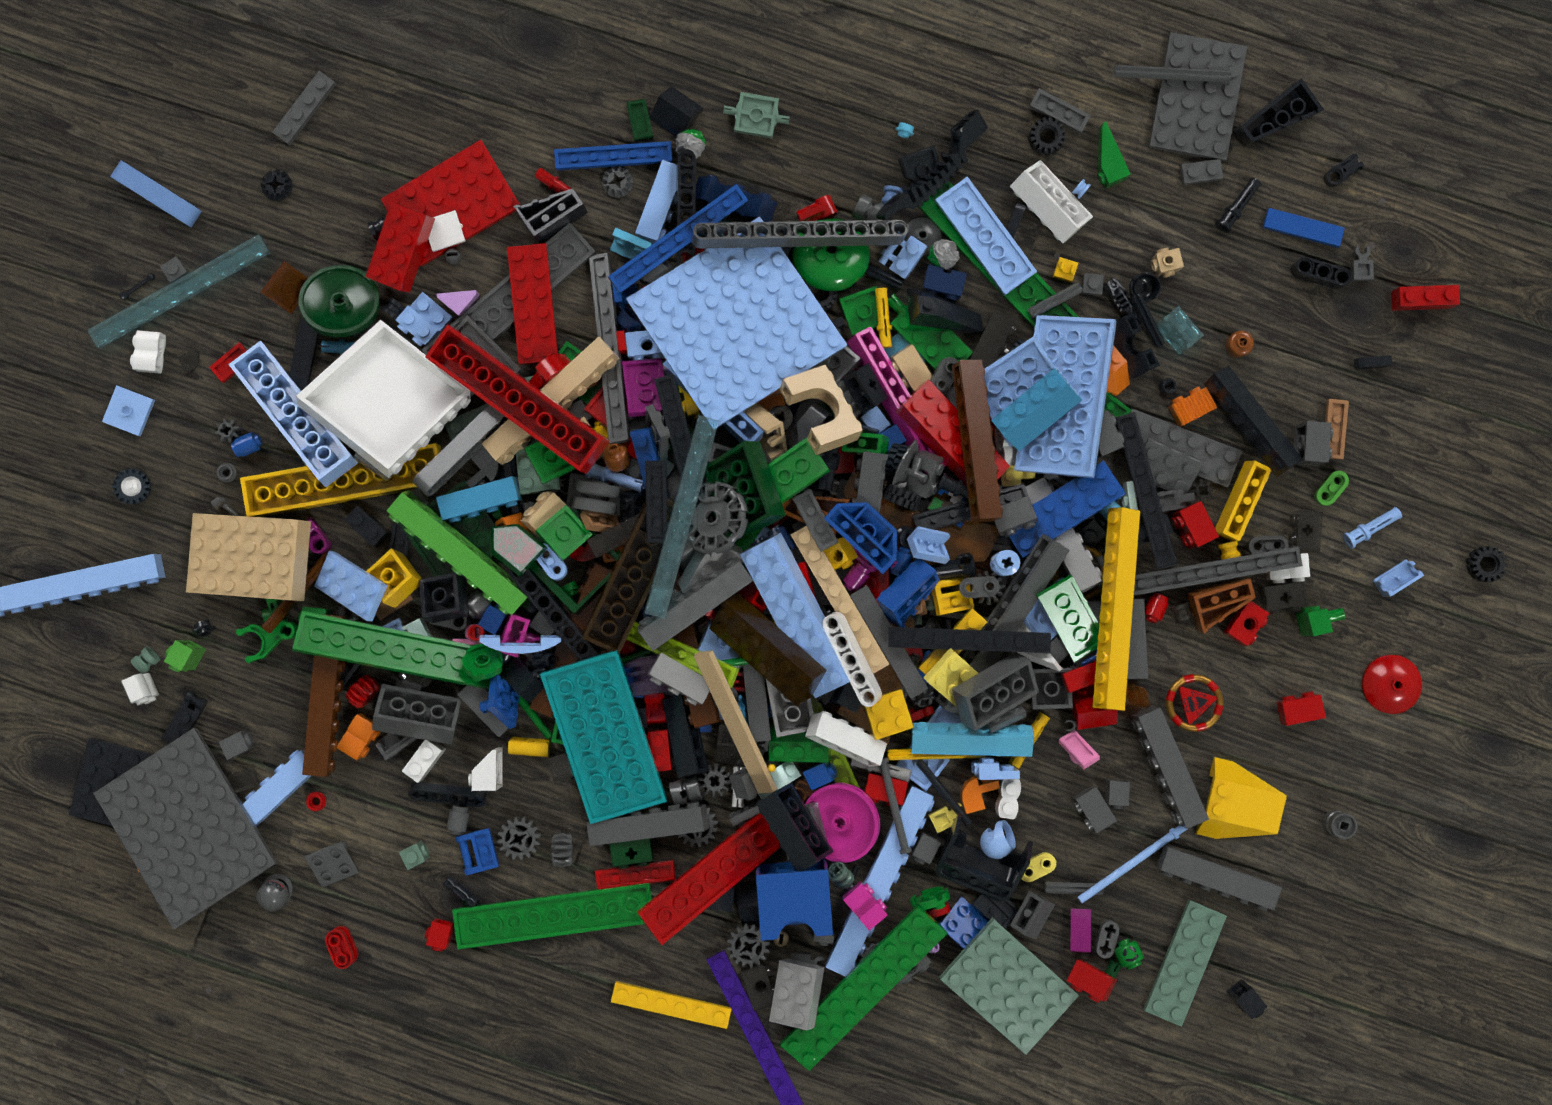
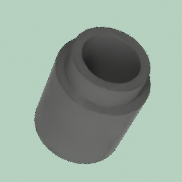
(458, 819)

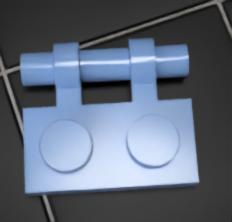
(906, 259)

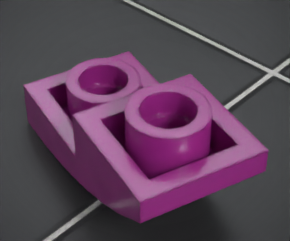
(1080, 930)

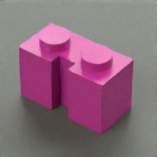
(865, 905)

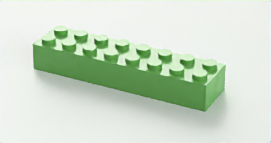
(457, 551)

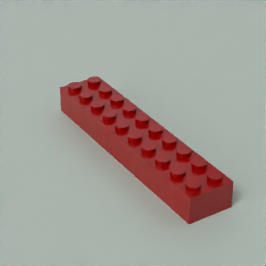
(517, 399)

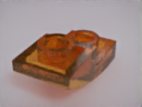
(1136, 696)

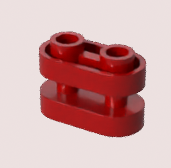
(341, 947)

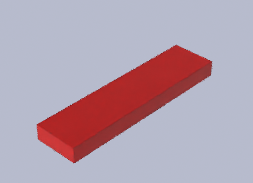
(652, 873)

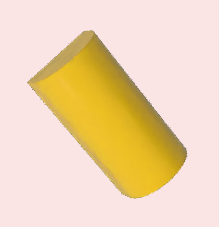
(529, 746)

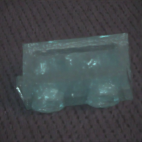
(1179, 330)

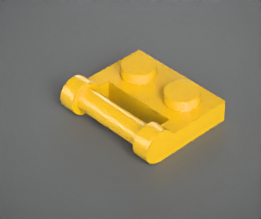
(951, 601)

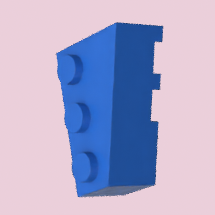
(907, 591)

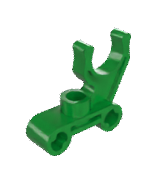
(269, 640)

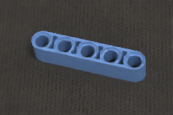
(156, 193)

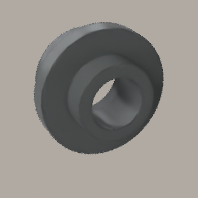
(221, 472)

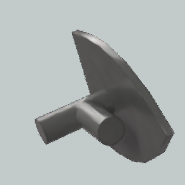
(905, 469)

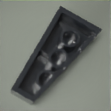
(1282, 111)

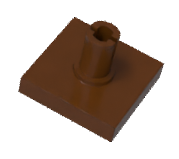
(285, 287)

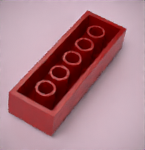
(937, 425)

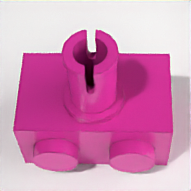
(516, 631)

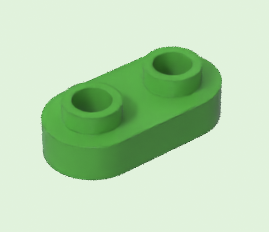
(1331, 489)

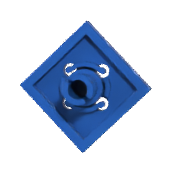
(501, 701)

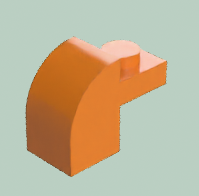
(971, 793)

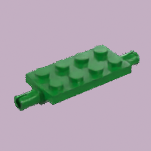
(930, 342)

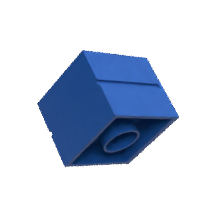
(793, 898)

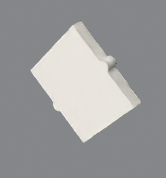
(446, 231)

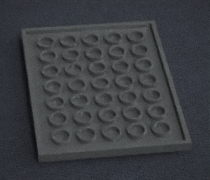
(185, 828)

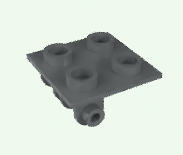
(332, 863)

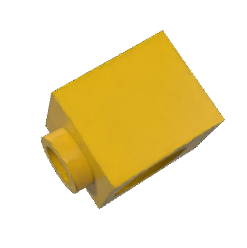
(847, 551)

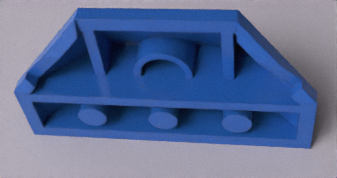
(866, 532)

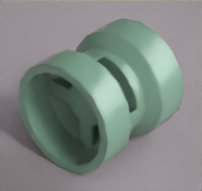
(146, 659)
(840, 875)

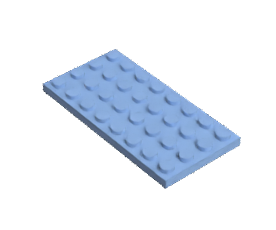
(1083, 355)

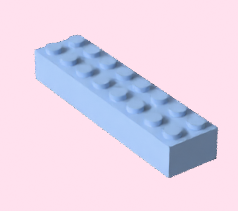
(277, 396)
(793, 606)

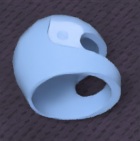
(994, 842)

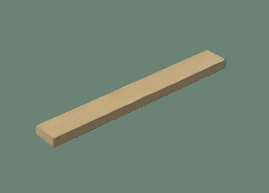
(735, 721)

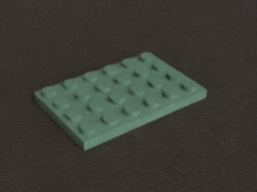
(1008, 986)

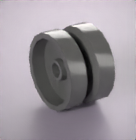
(596, 496)

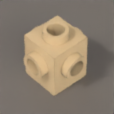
(1167, 262)

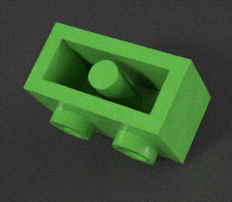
(184, 655)

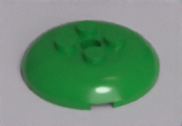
(830, 270)

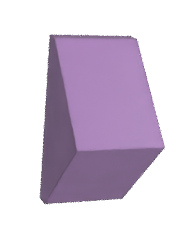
(459, 301)

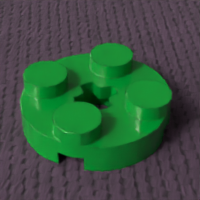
(479, 671)
(931, 898)

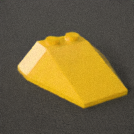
(1240, 803)

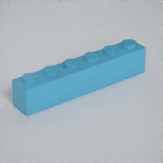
(962, 740)

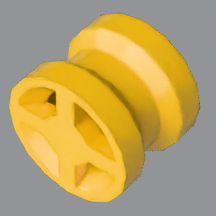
(1229, 550)

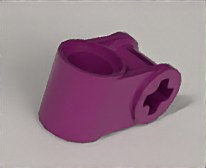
(316, 535)

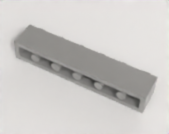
(1078, 559)

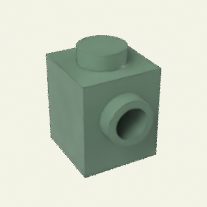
(415, 854)

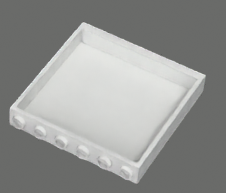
(384, 398)

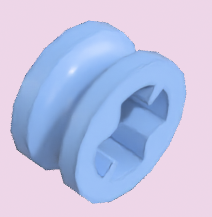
(1081, 188)

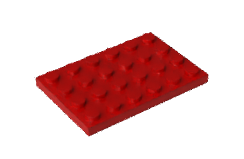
(462, 183)

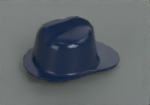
(628, 320)

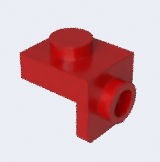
(654, 708)

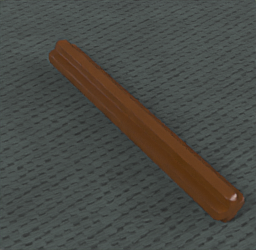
(287, 605)

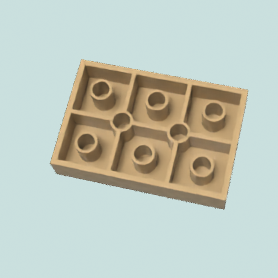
(248, 556)

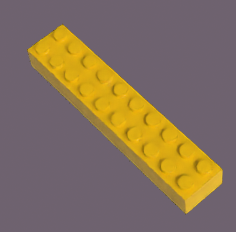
(301, 490)

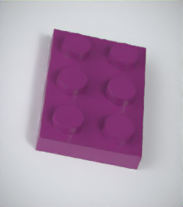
(640, 385)

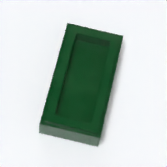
(639, 120)

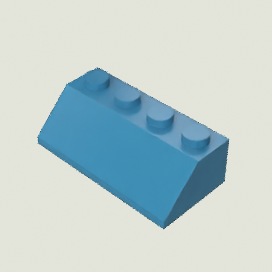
(1036, 409)

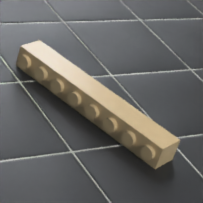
(563, 388)
(839, 597)

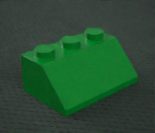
(796, 748)

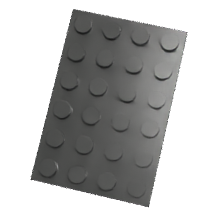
(1197, 115)

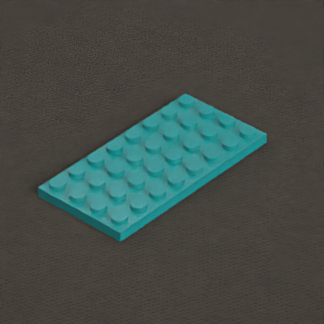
(603, 736)

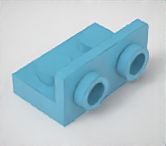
(628, 244)

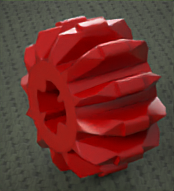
(363, 691)

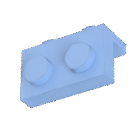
(929, 545)

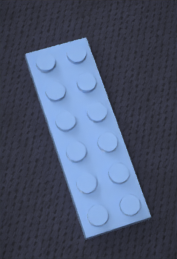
(985, 236)

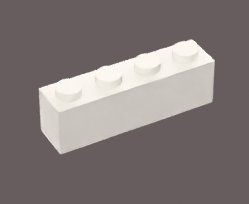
(845, 739)

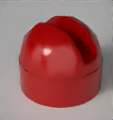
(472, 632)

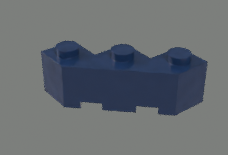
(757, 206)

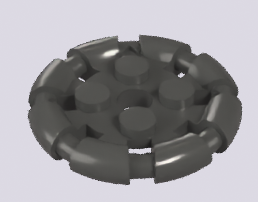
(724, 520)

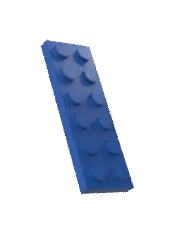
(1069, 507)

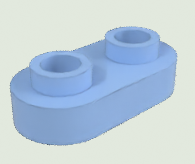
(550, 563)

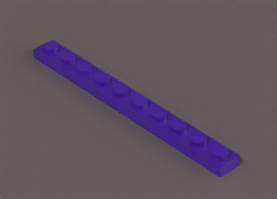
(754, 1029)

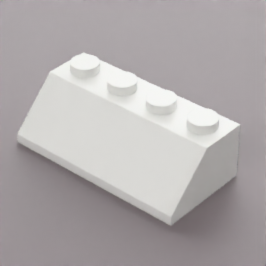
(1051, 201)

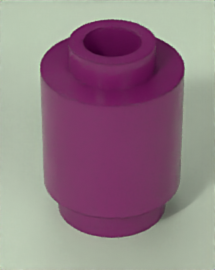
(856, 577)

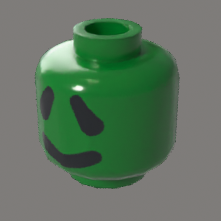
(1129, 954)

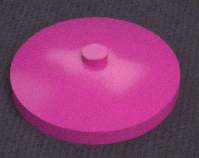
(848, 820)

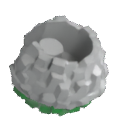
(690, 140)
(944, 254)

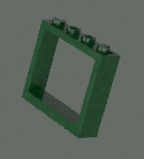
(560, 592)

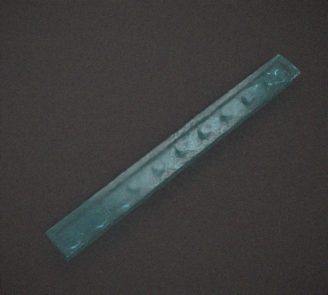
(178, 291)
(681, 517)

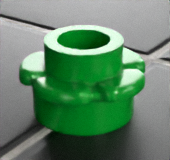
(571, 588)

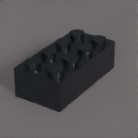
(794, 827)

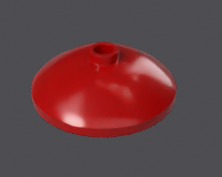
(1380, 679)

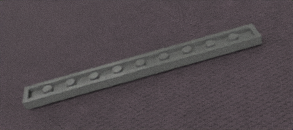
(606, 329)
(1217, 570)

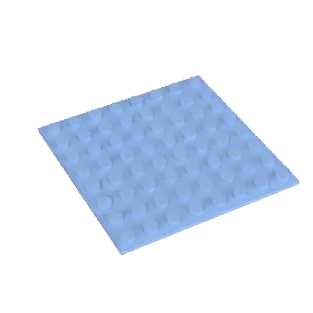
(735, 326)

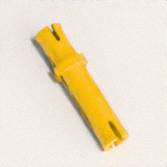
(883, 318)
(1038, 726)

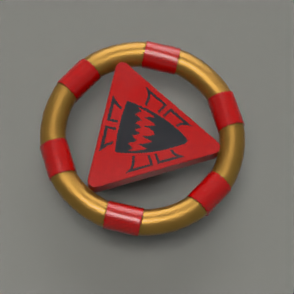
(1194, 702)

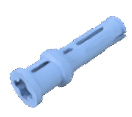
(606, 476)
(1364, 532)

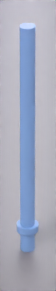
(1173, 834)

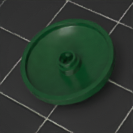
(339, 301)

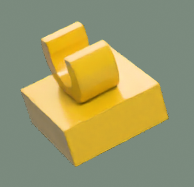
(1065, 269)

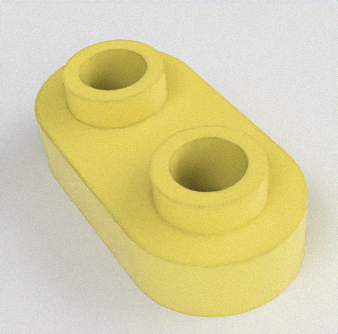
(1037, 867)

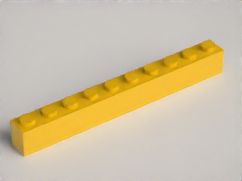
(1116, 609)

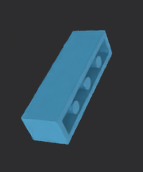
(478, 499)

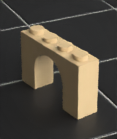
(820, 385)

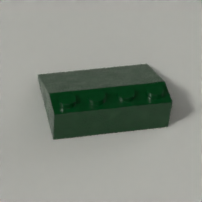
(750, 475)

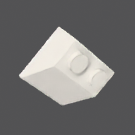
(488, 773)

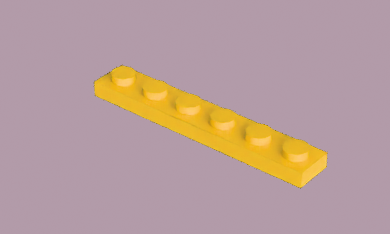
(671, 1004)

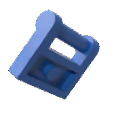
(483, 848)

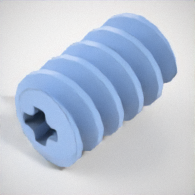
(1012, 560)

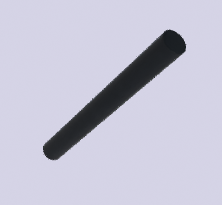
(943, 792)

